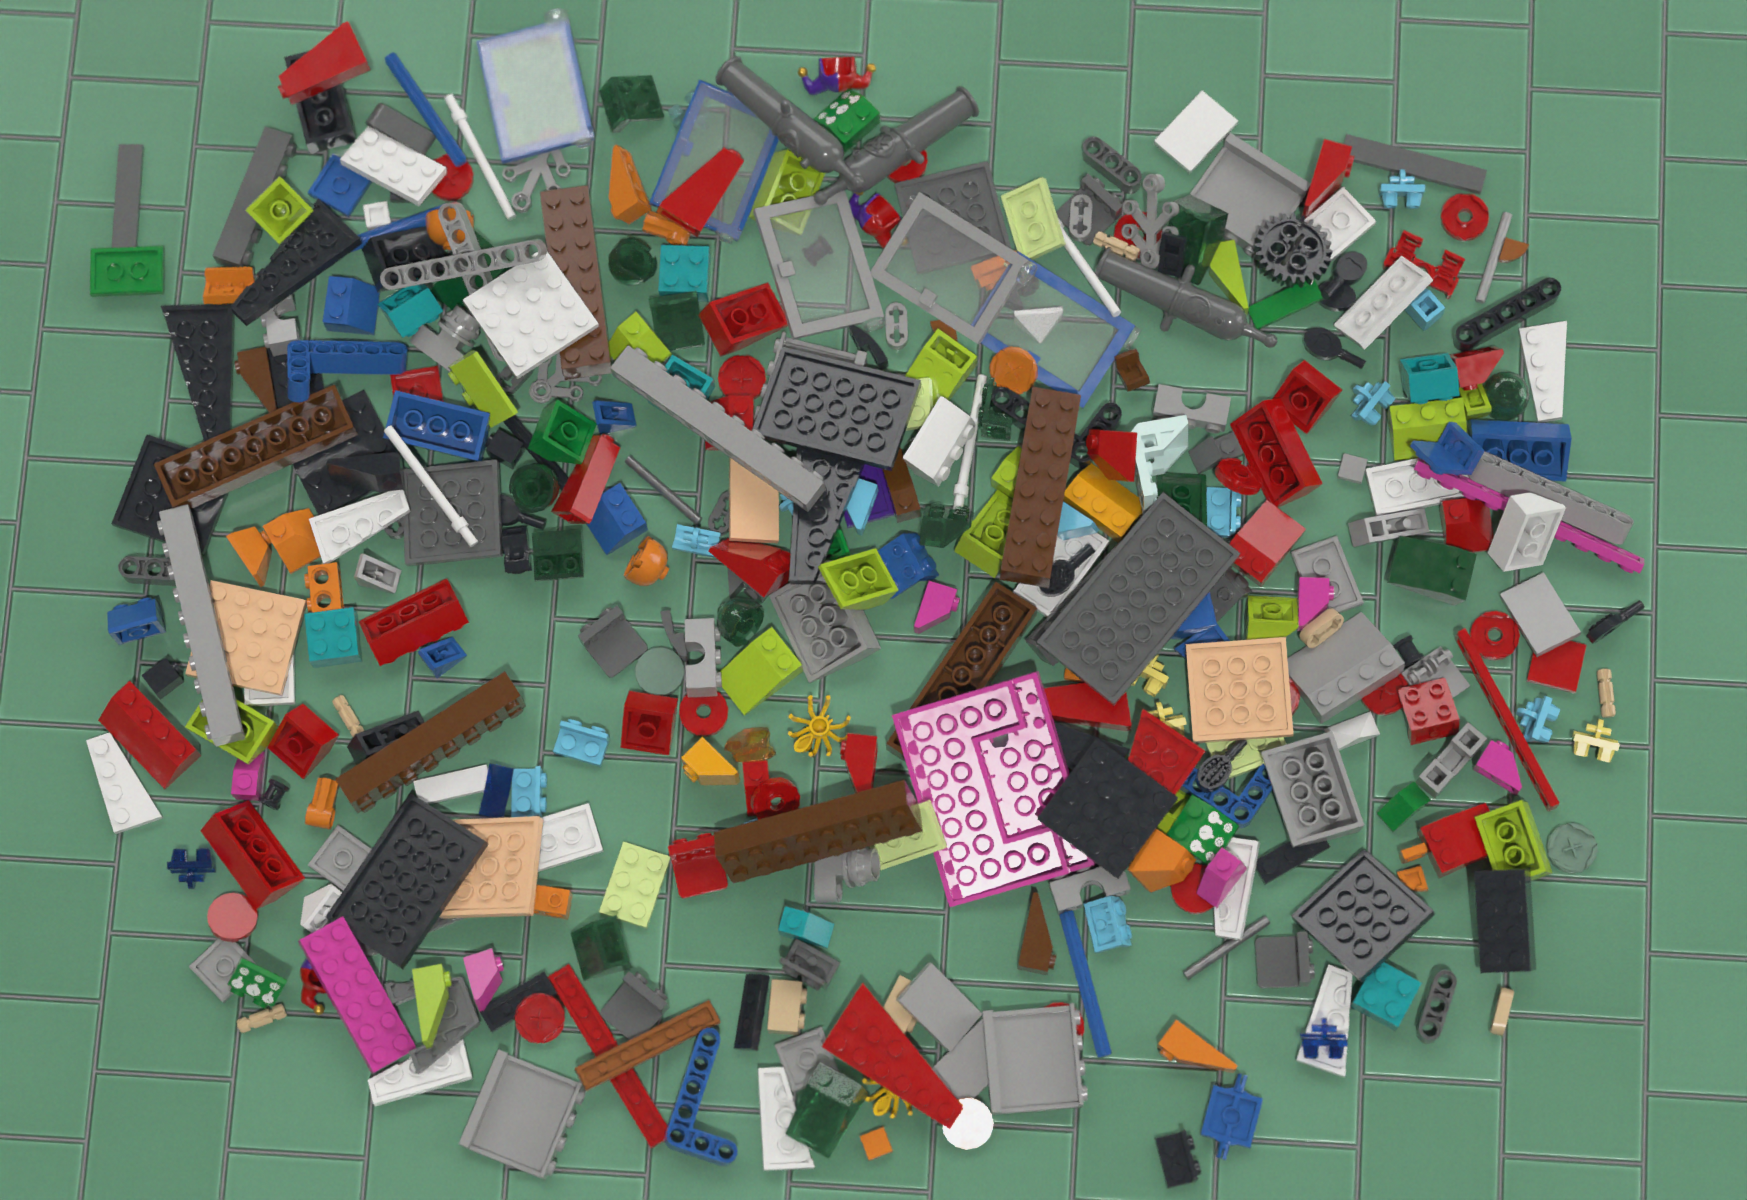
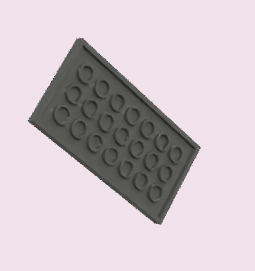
(1138, 598)

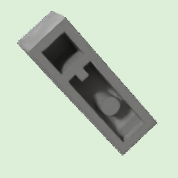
(1388, 527)

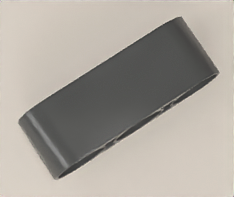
(400, 128)
(1108, 154)
(143, 570)
(1441, 995)

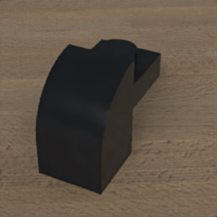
(516, 550)

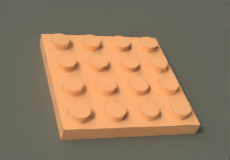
(256, 634)
(1239, 690)
(505, 873)

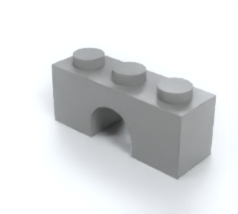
(280, 331)
(1210, 416)
(703, 677)
(1451, 760)
(1067, 890)

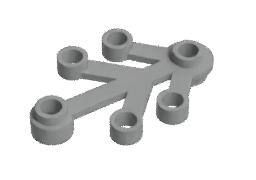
(537, 167)
(1150, 224)
(554, 380)

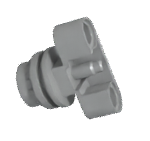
(448, 344)
(854, 867)

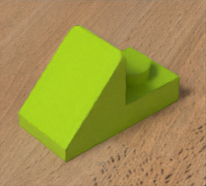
(1475, 402)

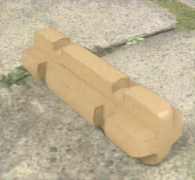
(1118, 247)
(1606, 693)
(347, 715)
(261, 1018)

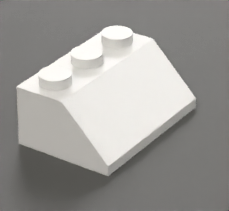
(939, 442)
(1525, 531)

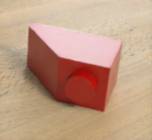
(754, 774)

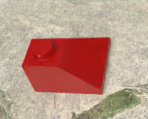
(1476, 365)
(1113, 453)
(1466, 524)

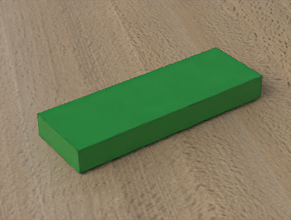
(1284, 304)

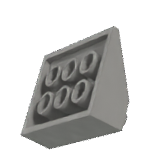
(821, 631)
(1344, 667)
(1313, 790)

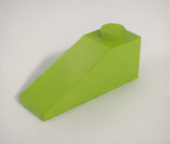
(1227, 274)
(431, 997)

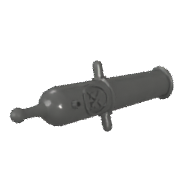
(787, 122)
(905, 143)
(1179, 299)

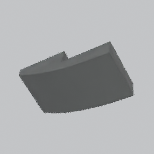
(676, 640)

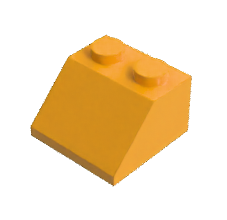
(708, 766)

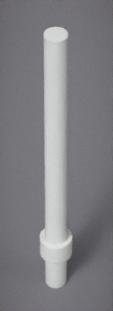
(459, 118)
(1089, 274)
(961, 489)
(458, 523)

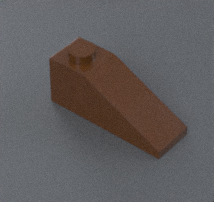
(257, 374)
(902, 490)
(1037, 946)

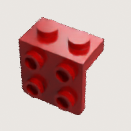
(696, 866)

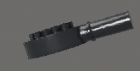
(1348, 271)
(1340, 300)
(1327, 346)
(512, 514)
(1064, 573)
(1611, 622)
(1217, 768)

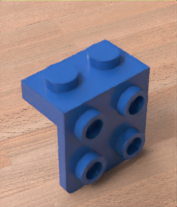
(1452, 454)
(907, 562)

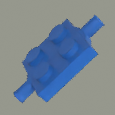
(1231, 1116)

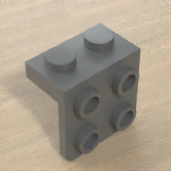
(1105, 208)
(1228, 592)
(612, 642)
(1284, 961)
(810, 964)
(634, 1007)

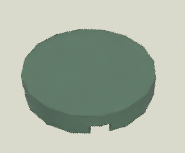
(659, 671)
(1572, 848)

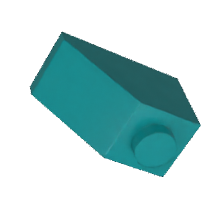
(805, 927)

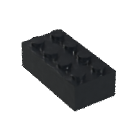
(324, 117)
(1505, 920)

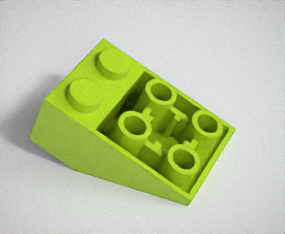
(944, 363)

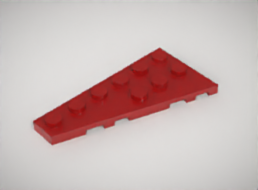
(1163, 753)
(881, 1051)

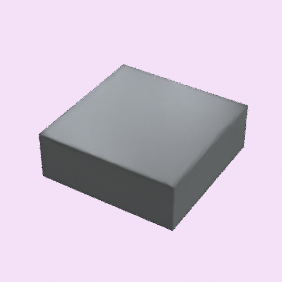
(1352, 468)

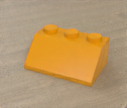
(1104, 502)

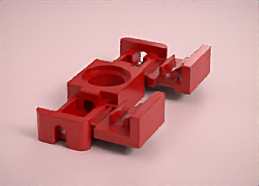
(1444, 276)

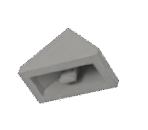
(376, 574)

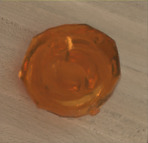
(750, 745)

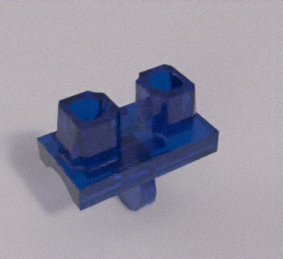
(180, 864)
(1312, 1041)

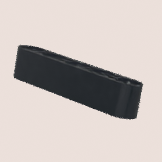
(1515, 306)

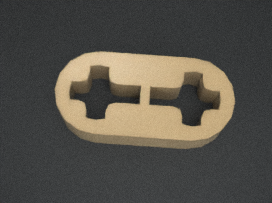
(1321, 628)
(1501, 1011)

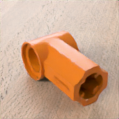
(664, 228)
(321, 810)

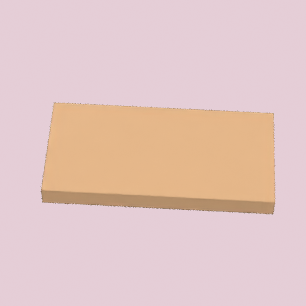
(751, 507)

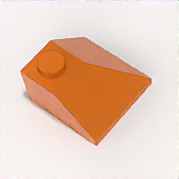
(294, 539)
(253, 551)
(1161, 862)

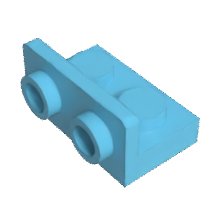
(1222, 511)
(581, 742)
(527, 792)
(1108, 923)

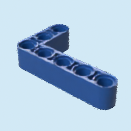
(339, 358)
(1234, 802)
(693, 1102)

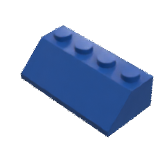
(439, 426)
(1532, 446)

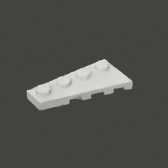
(1544, 363)
(353, 524)
(1232, 912)
(1333, 1004)
(403, 1081)
(776, 1113)

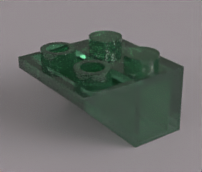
(944, 525)
(558, 555)
(601, 948)

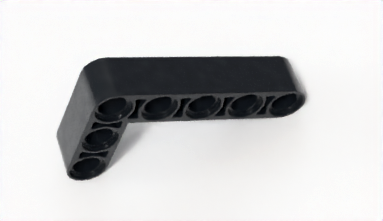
(1099, 422)

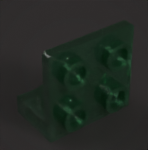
(630, 100)
(677, 320)
(993, 426)

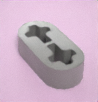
(1075, 217)
(902, 326)

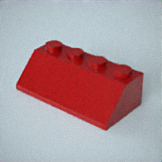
(1276, 452)
(413, 622)
(148, 735)
(252, 854)

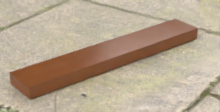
(646, 1046)

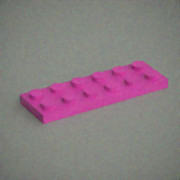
(357, 994)

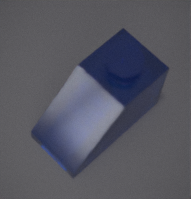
(495, 791)

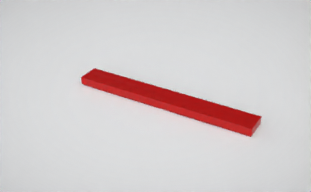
(1506, 720)
(600, 1041)

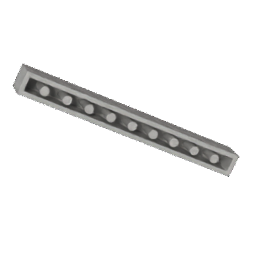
(718, 428)
(201, 625)

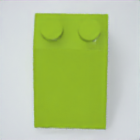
(986, 538)
(859, 580)
(759, 671)

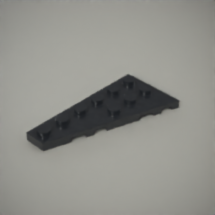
(300, 258)
(205, 354)

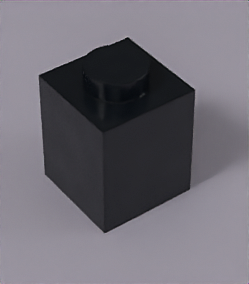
(505, 449)
(163, 677)

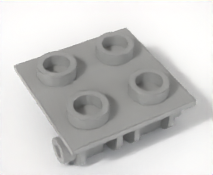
(1434, 667)

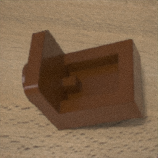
(1131, 370)

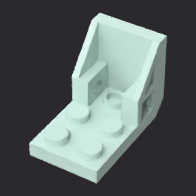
(1162, 441)

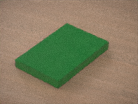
(126, 271)

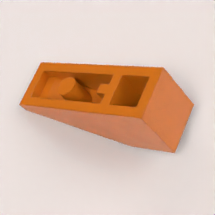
(625, 188)
(1190, 1049)

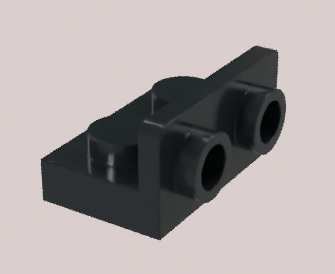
(1177, 1159)

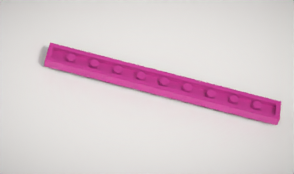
(1495, 500)

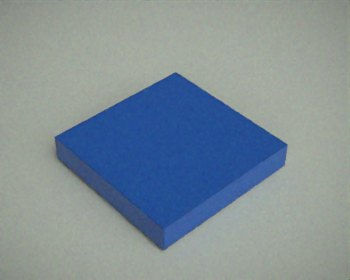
(339, 186)

